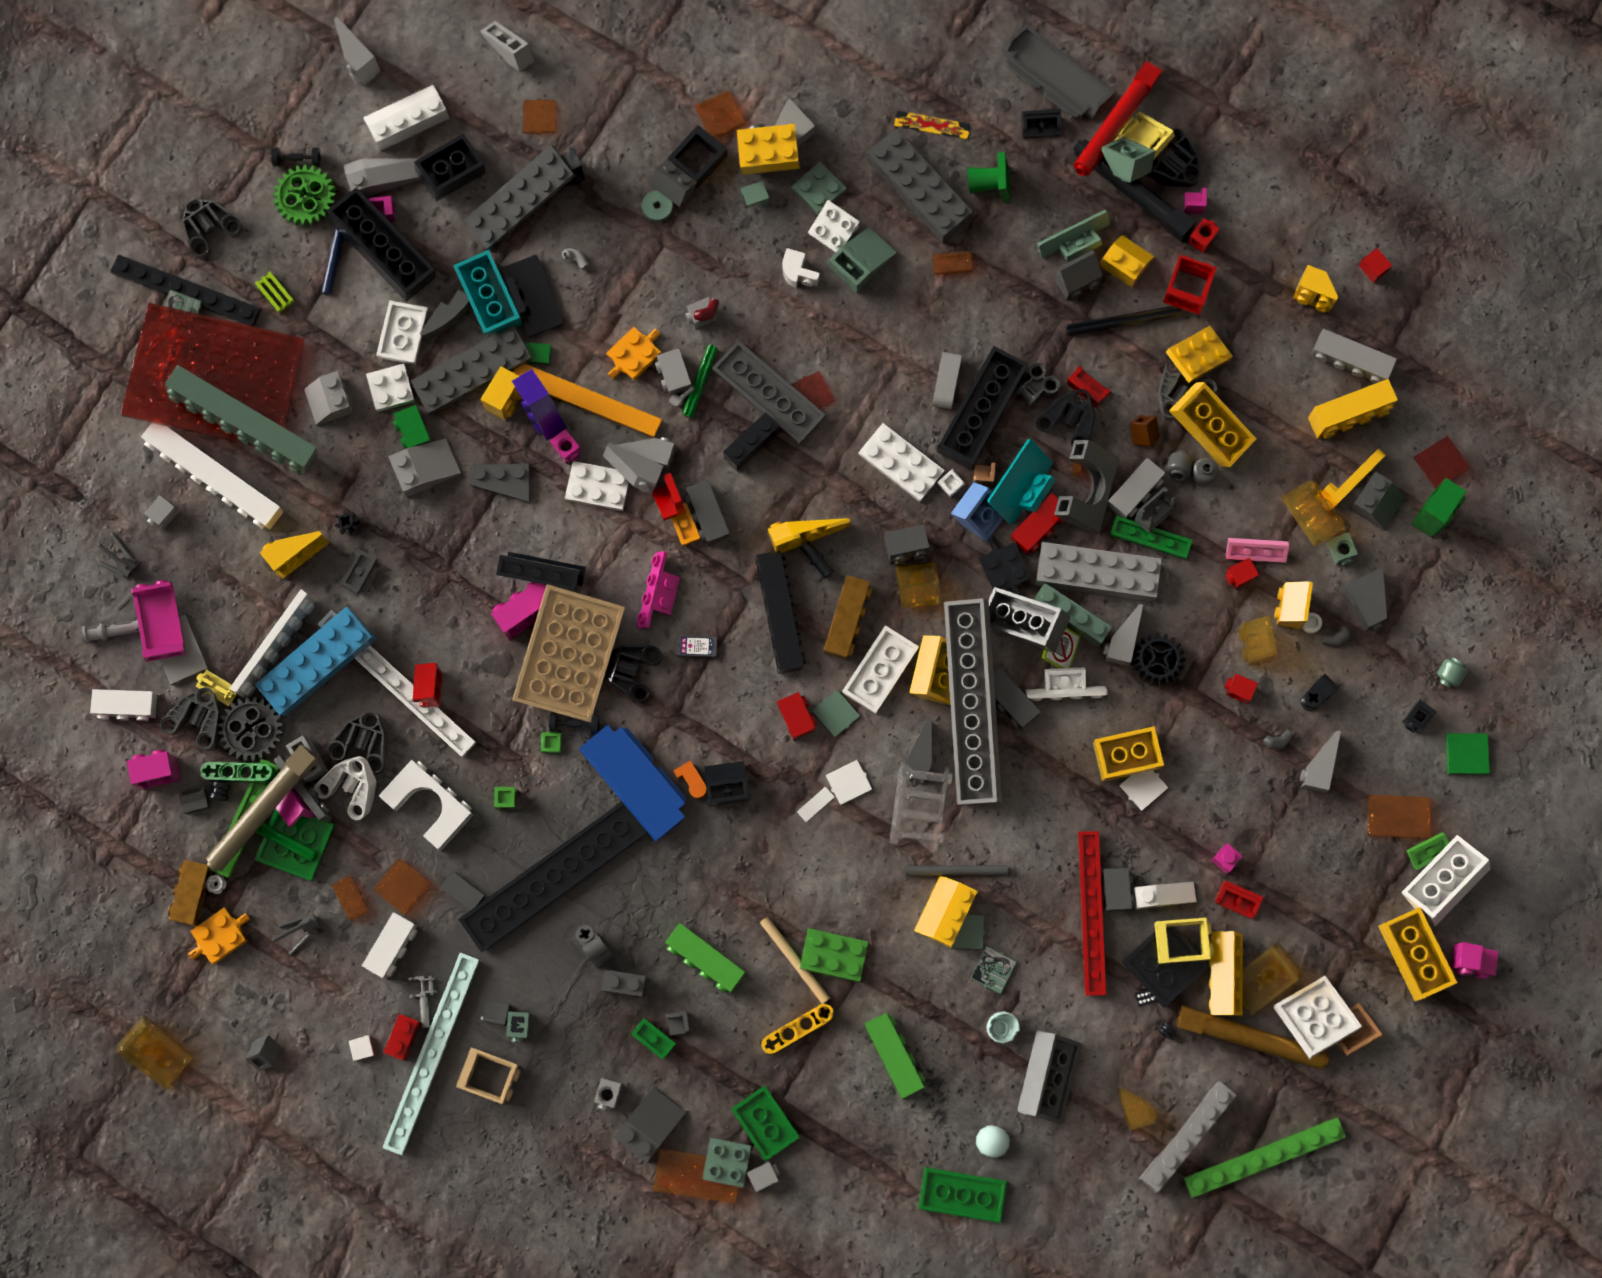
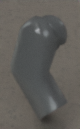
(1278, 743)

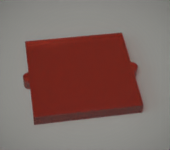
(814, 390)

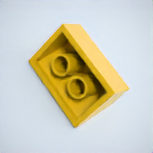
(931, 671)
(946, 911)

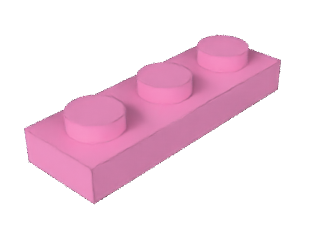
(1257, 550)

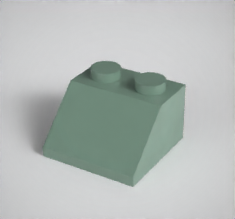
(1128, 159)

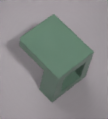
(755, 194)

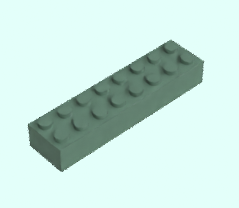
(241, 420)

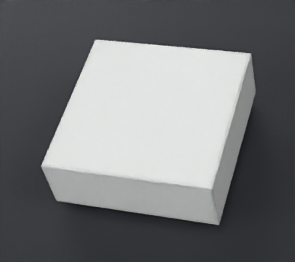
(951, 483)
(361, 1048)

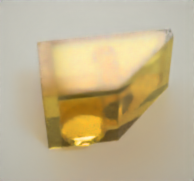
(1136, 1110)

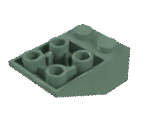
(861, 259)

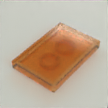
(1399, 816)

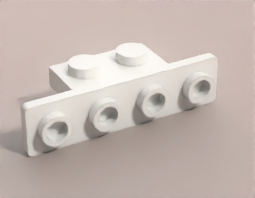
(1065, 683)

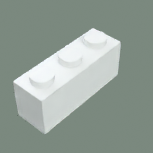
(123, 704)
(390, 946)

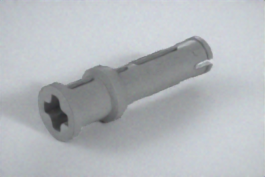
(104, 631)

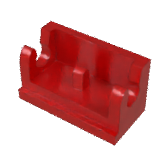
(1082, 380)
(427, 685)
(1238, 899)

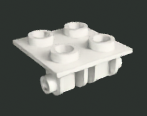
(833, 226)

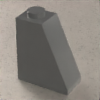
(1368, 599)

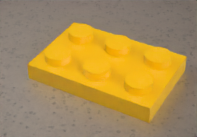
(1199, 354)

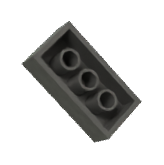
(1026, 620)

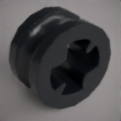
(1166, 1030)

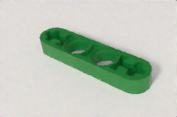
(237, 775)

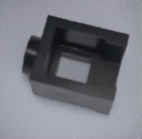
(1414, 725)

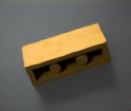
(189, 893)

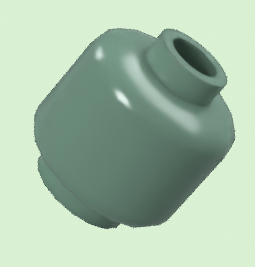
(1452, 672)

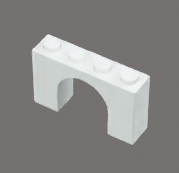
(414, 779)

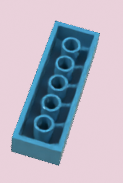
(316, 661)

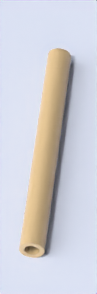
(794, 959)

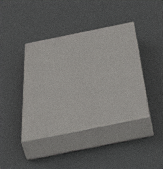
(188, 665)

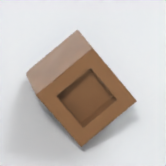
(984, 475)

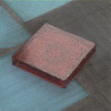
(1441, 462)

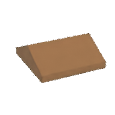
(1362, 1037)

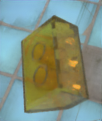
(1313, 513)

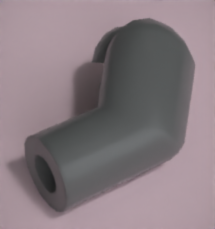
(1337, 640)

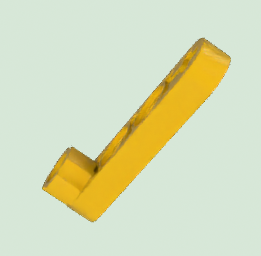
(1335, 495)
(798, 1030)

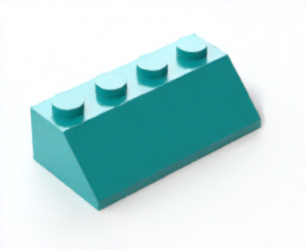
(487, 293)

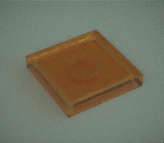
(719, 114)
(402, 886)

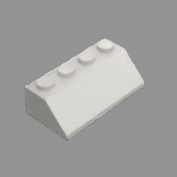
(406, 117)
(1446, 880)

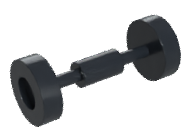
(276, 156)
(553, 722)

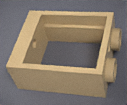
(468, 1069)

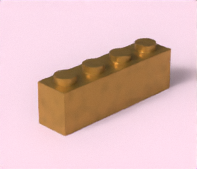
(846, 618)

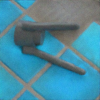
(125, 566)
(307, 923)

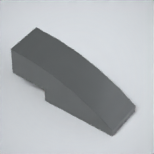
(446, 316)

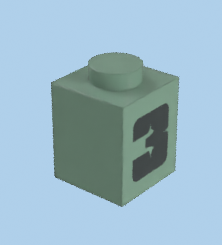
(518, 1026)

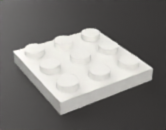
(1317, 1017)

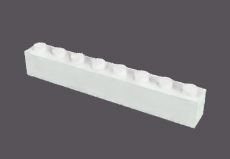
(213, 475)

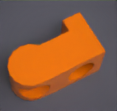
(696, 785)

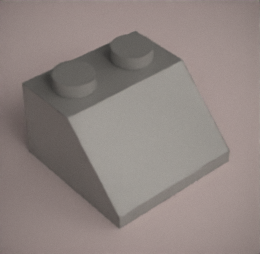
(328, 398)

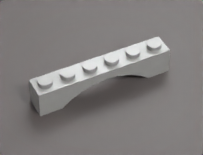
(1188, 1137)

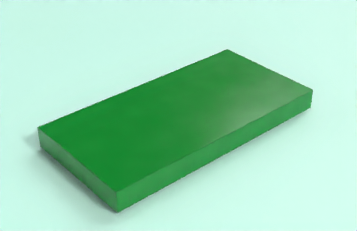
(962, 1195)

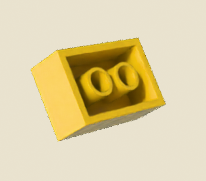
(768, 149)
(1128, 754)

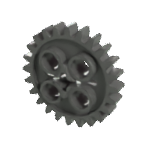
(240, 714)

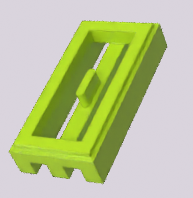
(264, 280)

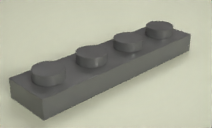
(309, 795)

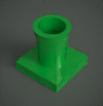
(991, 178)

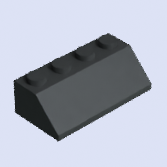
(1049, 1077)

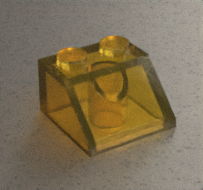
(918, 585)
(1257, 641)

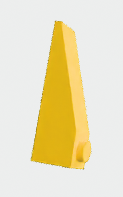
(796, 533)

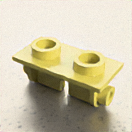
(218, 685)

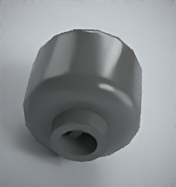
(1180, 465)
(1202, 477)

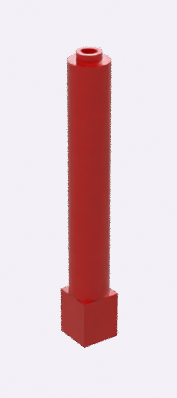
(1139, 89)

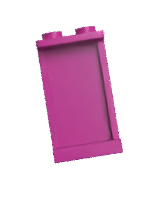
(158, 621)

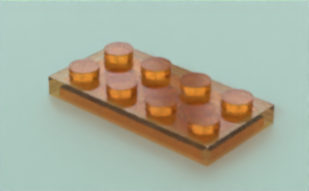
(683, 1174)

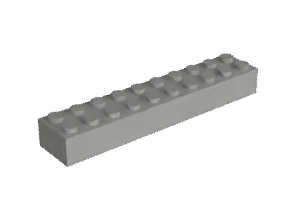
(972, 701)

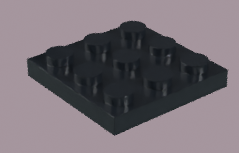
(1169, 979)

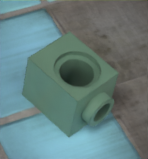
(1345, 541)

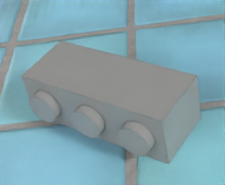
(1136, 489)

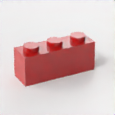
(1037, 526)

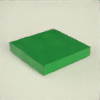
(1467, 754)

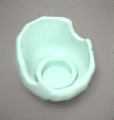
(1002, 1027)
(992, 1141)

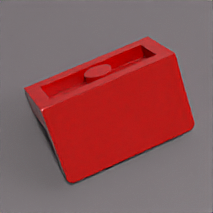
(668, 499)

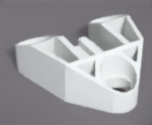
(364, 792)

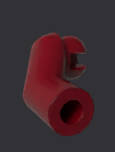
(707, 313)

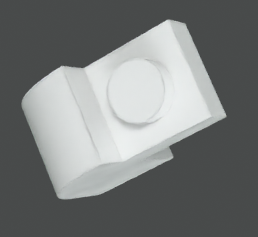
(794, 271)

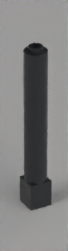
(1174, 220)

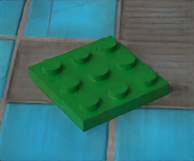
(306, 831)

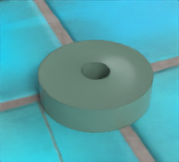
(653, 214)

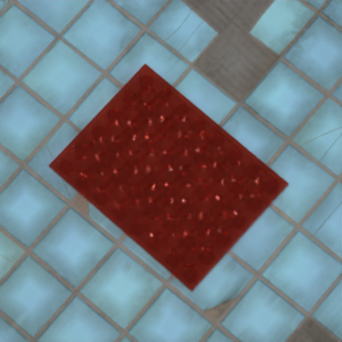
(234, 357)

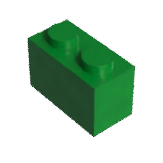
(412, 427)

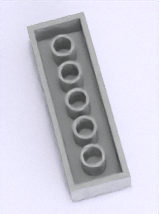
(1098, 572)

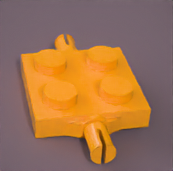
(633, 353)
(219, 936)

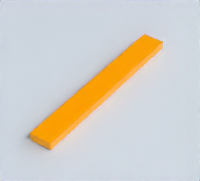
(595, 402)

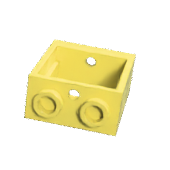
(1162, 945)

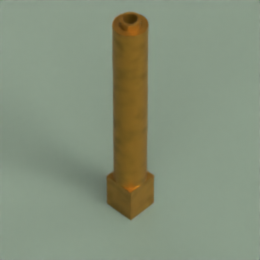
(1247, 1036)

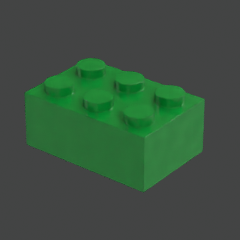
(1439, 508)

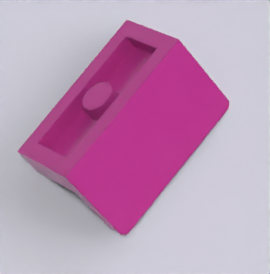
(293, 807)

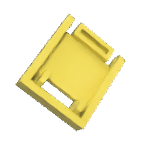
(1147, 132)

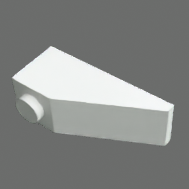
(1164, 895)

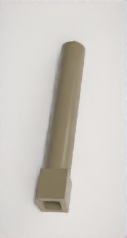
(295, 768)

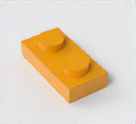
(686, 527)

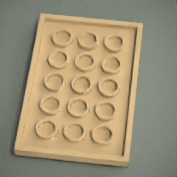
(568, 653)

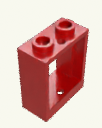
(1183, 299)

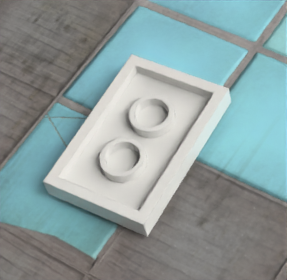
(401, 332)
(596, 486)

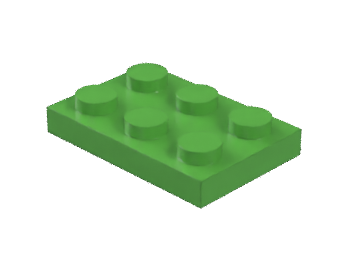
(833, 955)

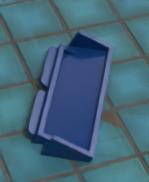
(635, 780)

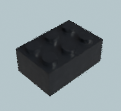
(449, 167)

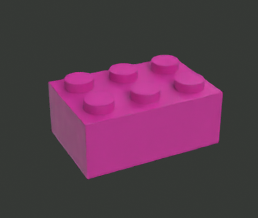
(520, 610)

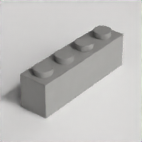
(1353, 357)

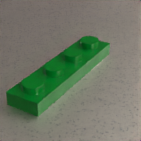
(1156, 539)

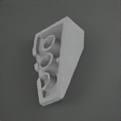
(380, 175)

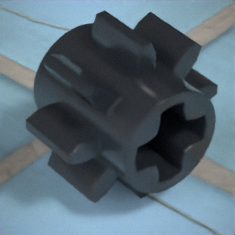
(347, 518)

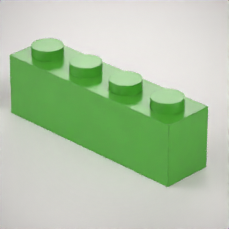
(705, 958)
(894, 1056)

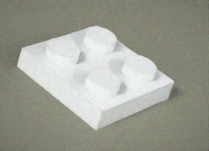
(390, 387)

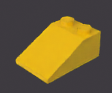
(291, 552)

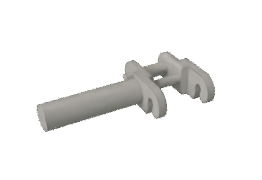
(424, 999)

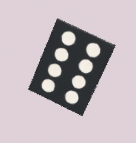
(1144, 998)

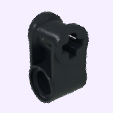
(1320, 691)

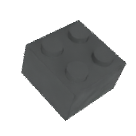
(906, 545)

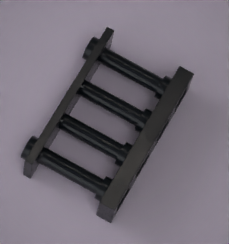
(541, 570)

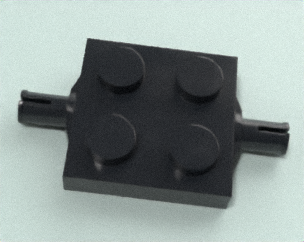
(1005, 567)

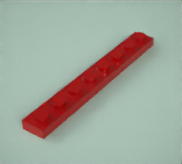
(1091, 913)

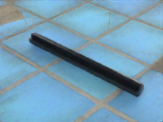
(1122, 320)

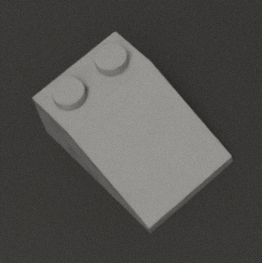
(359, 59)
(424, 466)

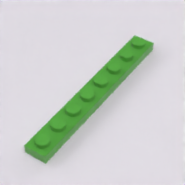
(1264, 1157)

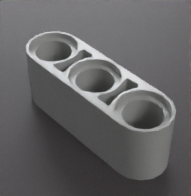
(946, 380)

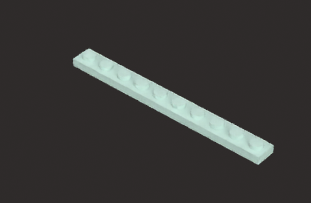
(431, 1054)

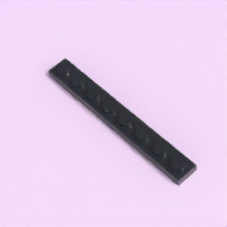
(164, 282)

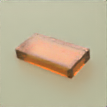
(952, 263)
(350, 898)

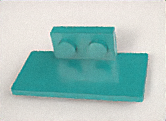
(1023, 483)

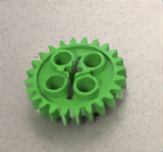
(310, 180)

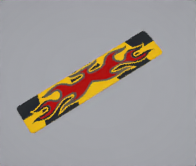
(932, 124)

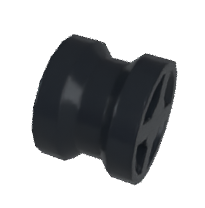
(219, 791)

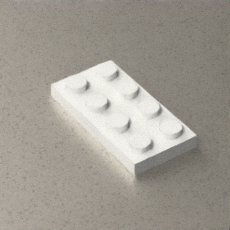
(901, 462)
(880, 669)

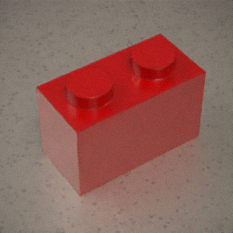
(796, 715)
(402, 1037)

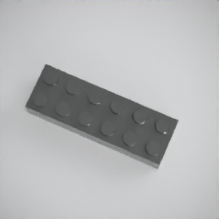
(919, 186)

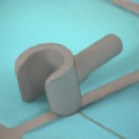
(677, 400)

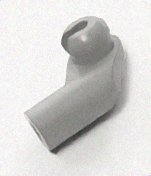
(575, 256)

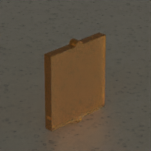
(538, 116)

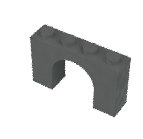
(1101, 469)

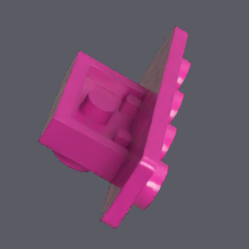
(659, 592)

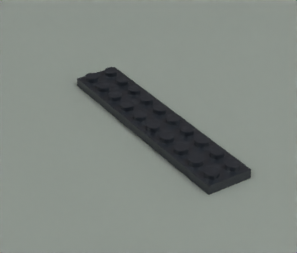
(552, 876)

